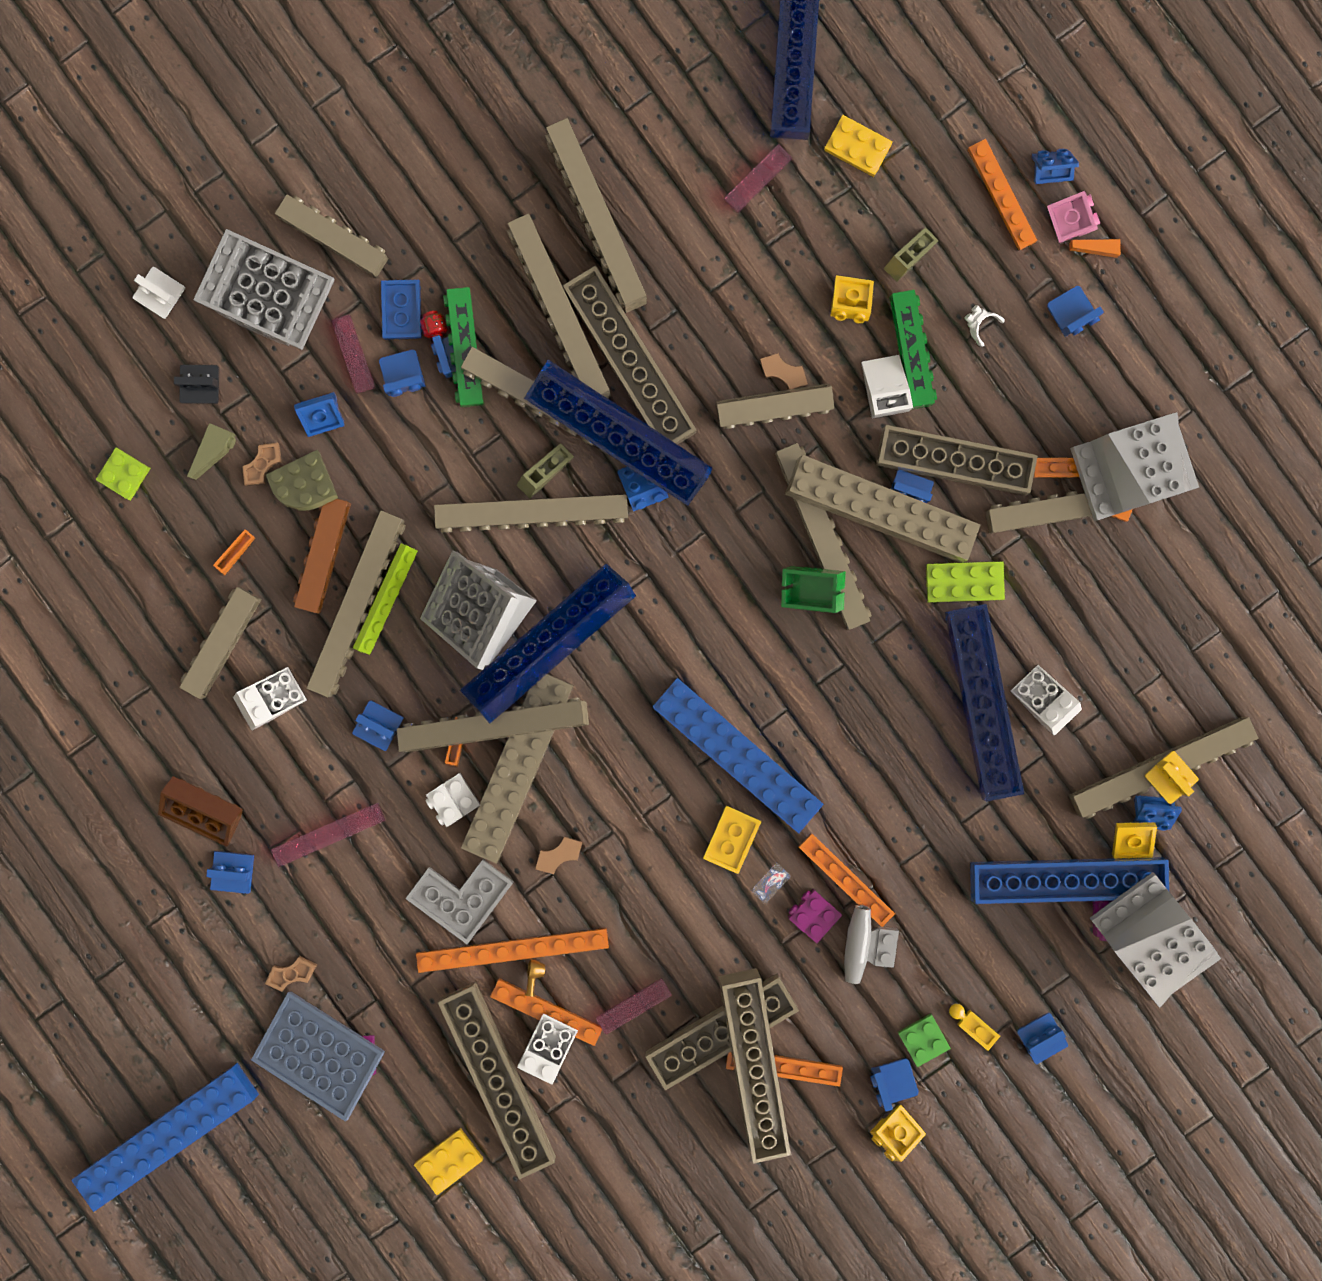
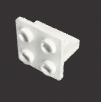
(158, 292)

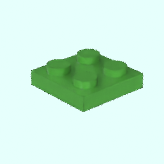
(924, 1040)

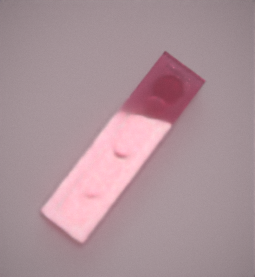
(758, 178)
(353, 353)
(633, 1006)

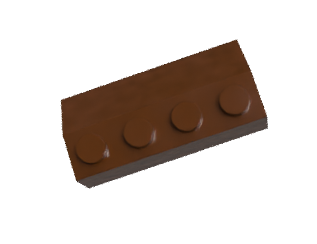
(199, 811)

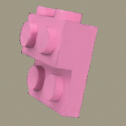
(1073, 216)

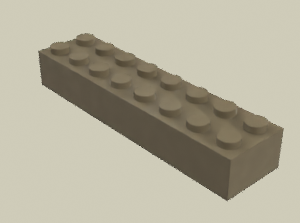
(956, 460)
(709, 1039)

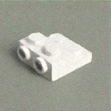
(452, 800)

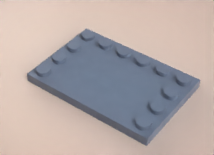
(318, 1056)

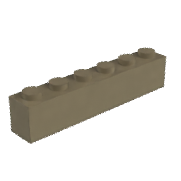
(330, 235)
(775, 405)
(1037, 512)
(220, 642)

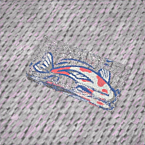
(771, 883)

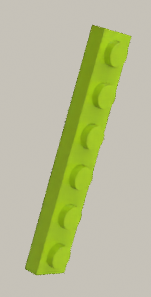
(385, 599)

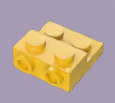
(852, 299)
(897, 1134)

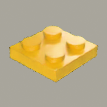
(1134, 840)

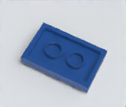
(401, 309)

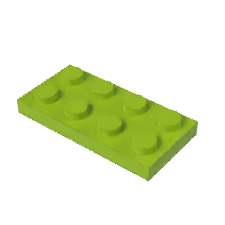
(965, 582)

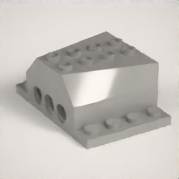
(263, 290)
(1134, 467)
(475, 609)
(1155, 938)

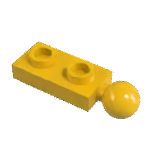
(974, 1026)

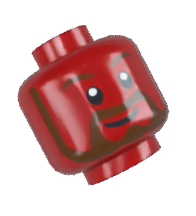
(433, 324)

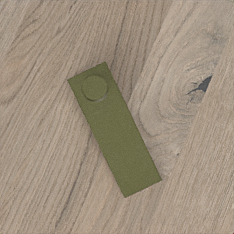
(910, 254)
(213, 447)
(544, 470)

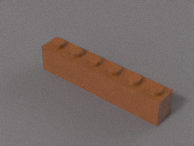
(322, 556)

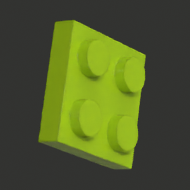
(123, 473)

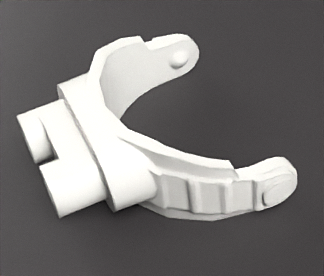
(974, 320)

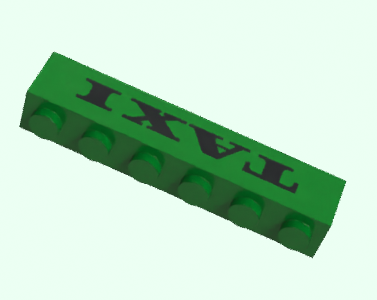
(462, 339)
(911, 347)

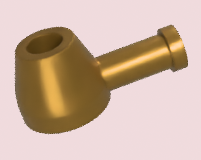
(535, 970)

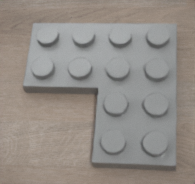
(461, 909)

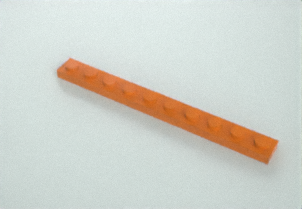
(512, 950)

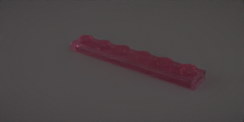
(328, 834)

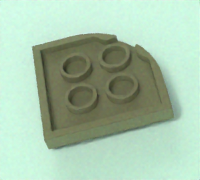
(303, 483)

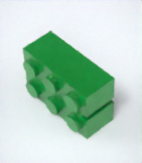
(813, 589)

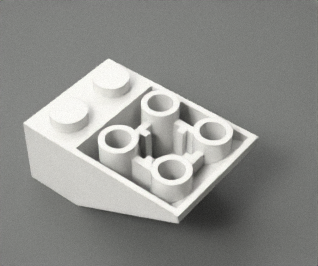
(886, 386)
(269, 698)
(1046, 700)
(547, 1049)

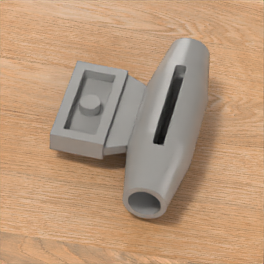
(866, 945)

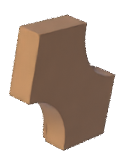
(776, 368)
(256, 471)
(551, 859)
(299, 971)

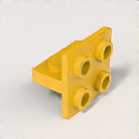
(1172, 778)

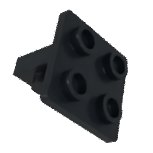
(198, 384)

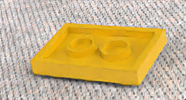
(858, 146)
(732, 839)
(448, 1161)

